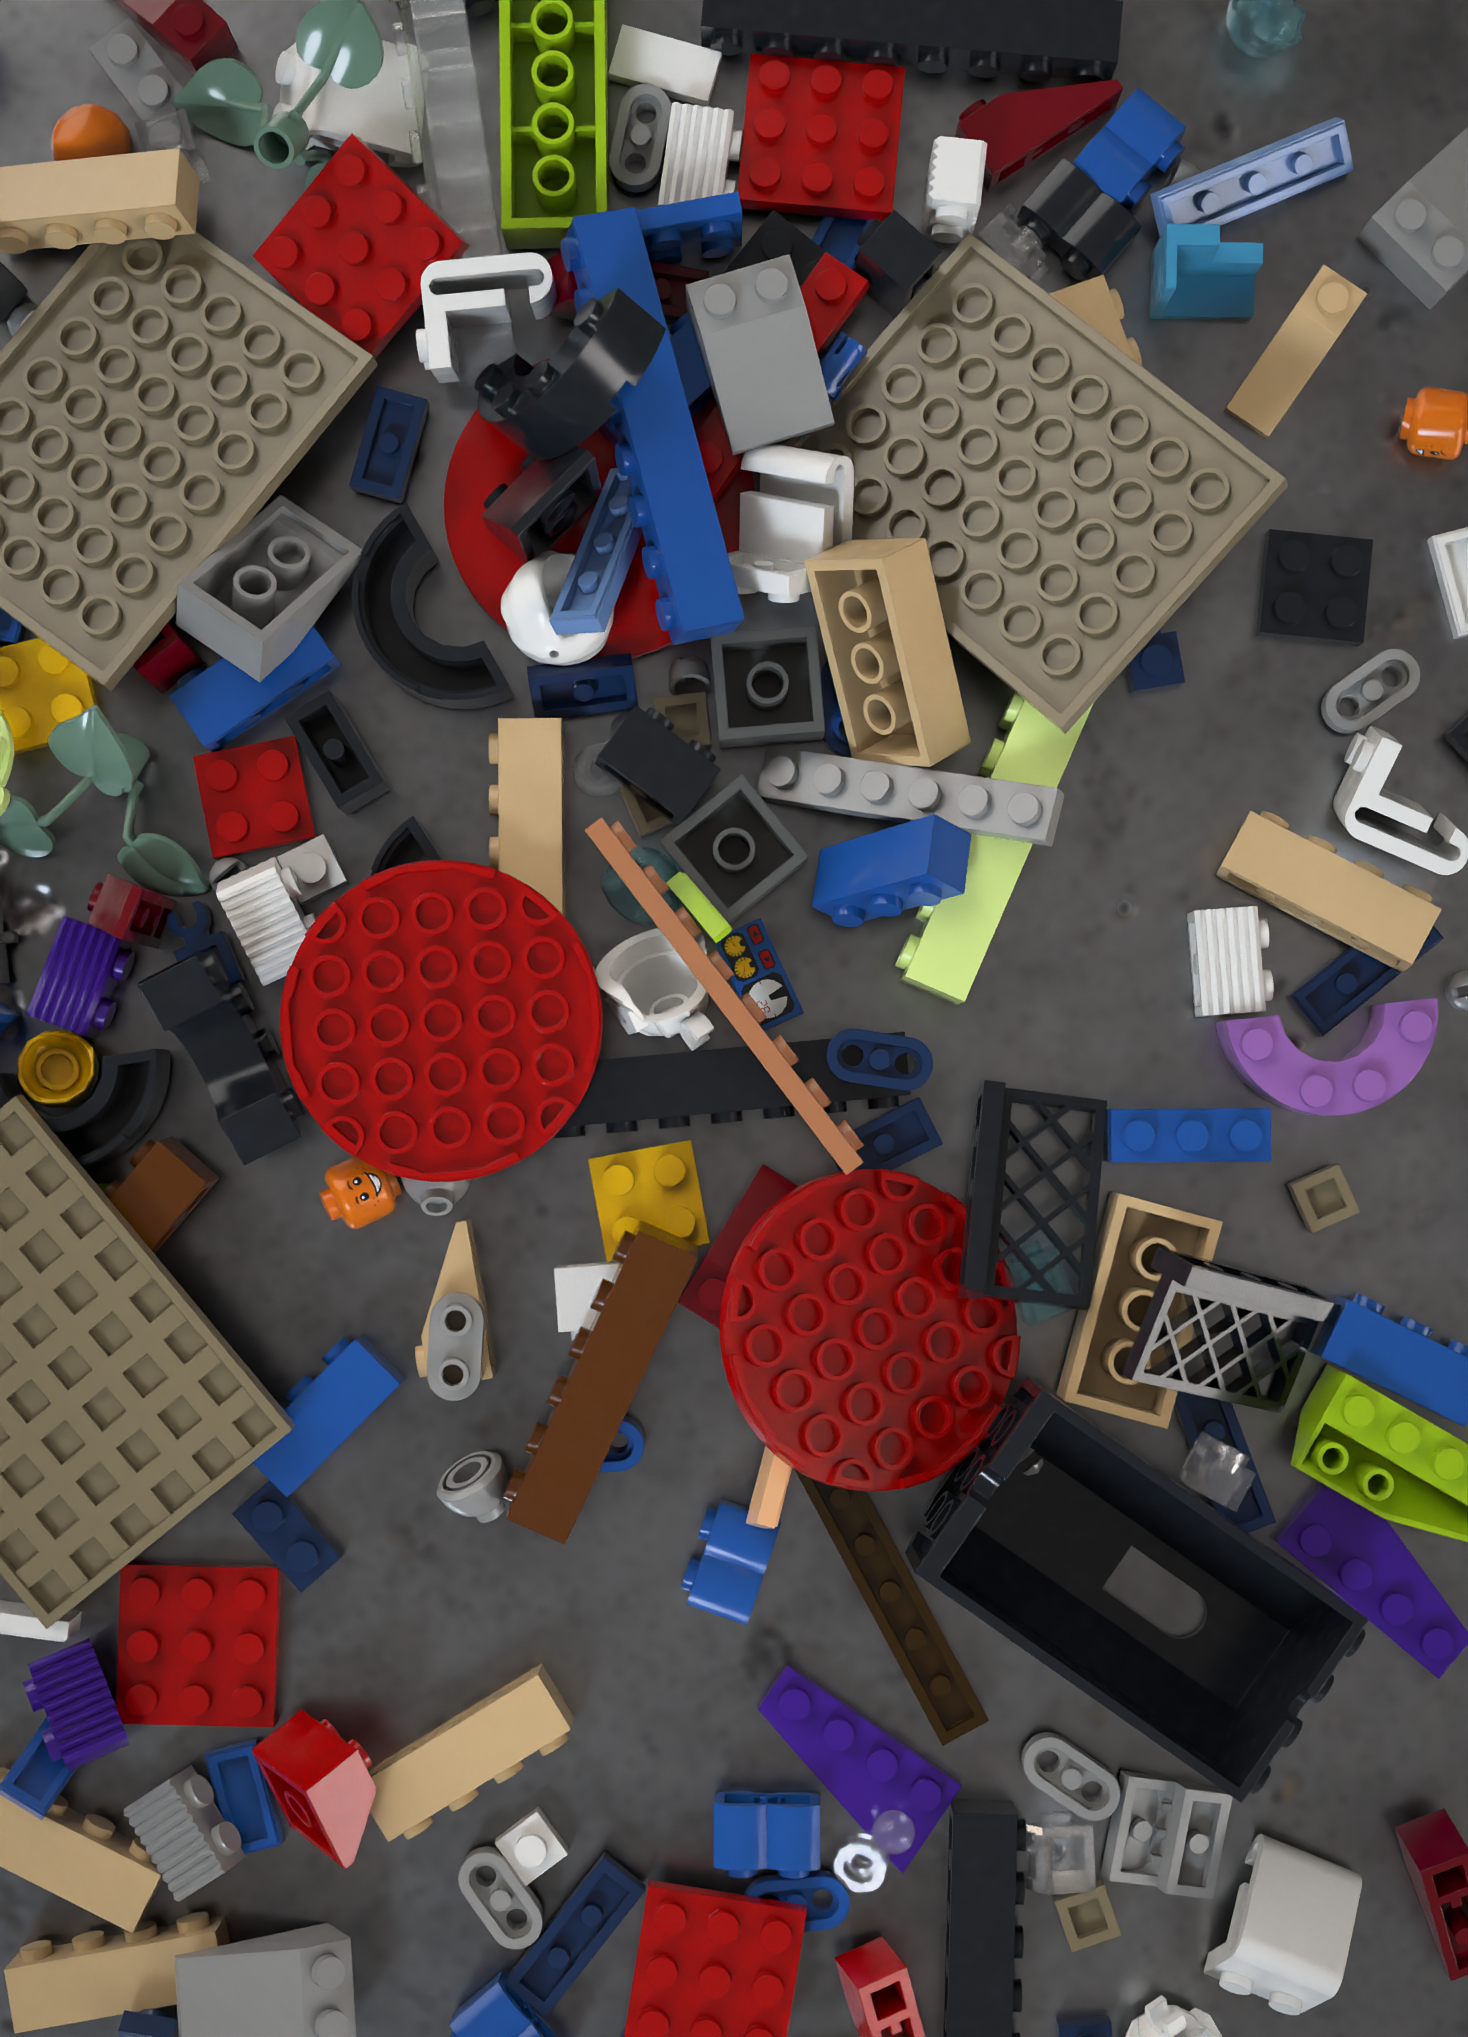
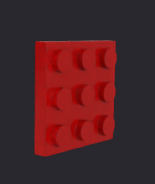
(820, 137)
(358, 247)
(199, 1644)
(714, 1964)

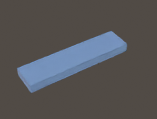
(1257, 178)
(599, 563)

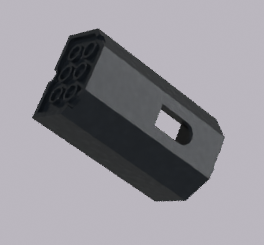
(1044, 1544)

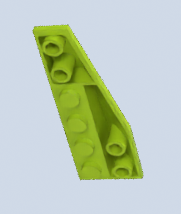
(1383, 1456)

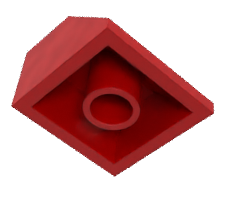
(319, 1784)

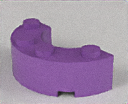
(1367, 1076)

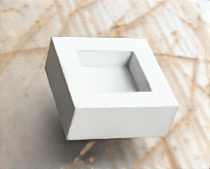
(315, 868)
(532, 1846)

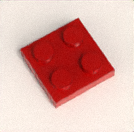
(255, 797)

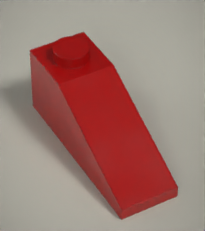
(879, 1991)

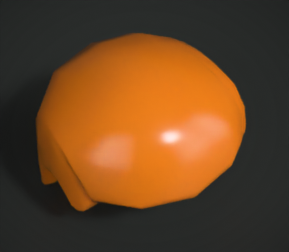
(88, 133)

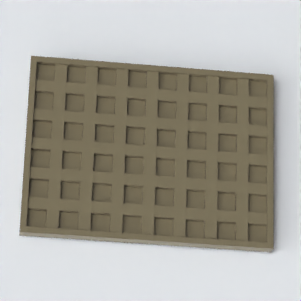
(110, 1382)

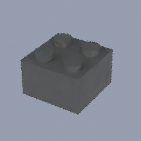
(767, 686)
(734, 849)

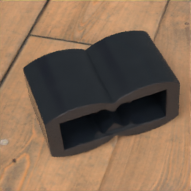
(1078, 221)

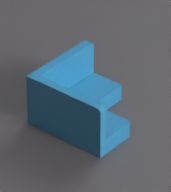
(1200, 276)

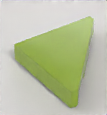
(699, 907)

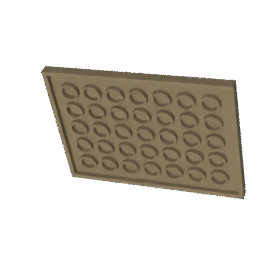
(147, 432)
(1046, 474)

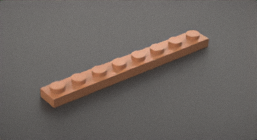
(713, 975)

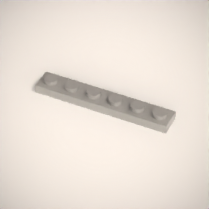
(909, 793)

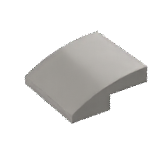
(1166, 1835)

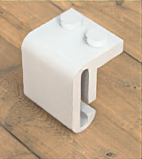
(370, 112)
(474, 294)
(796, 515)
(1370, 764)
(1288, 1928)

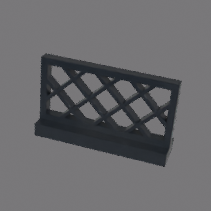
(986, 1191)
(1232, 1288)

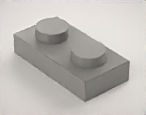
(136, 70)

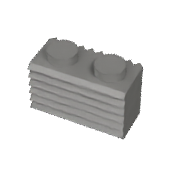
(185, 1833)

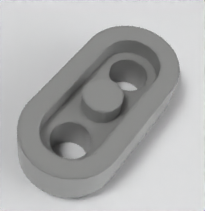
(640, 140)
(1369, 693)
(456, 1347)
(1068, 1775)
(497, 1897)

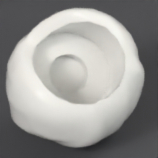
(529, 606)

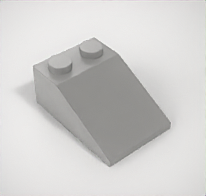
(1425, 226)
(759, 354)
(265, 587)
(269, 1987)

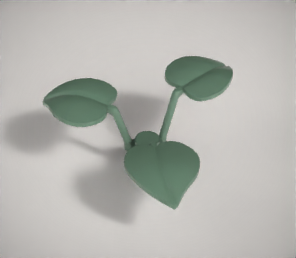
(228, 95)
(113, 763)

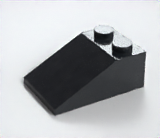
(543, 502)

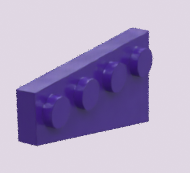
(1375, 1574)
(858, 1758)

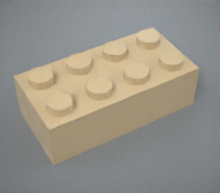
(888, 651)
(1119, 1301)

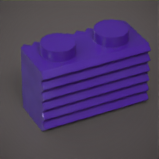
(81, 978)
(76, 1704)

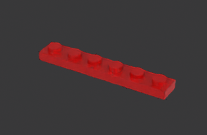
(830, 298)

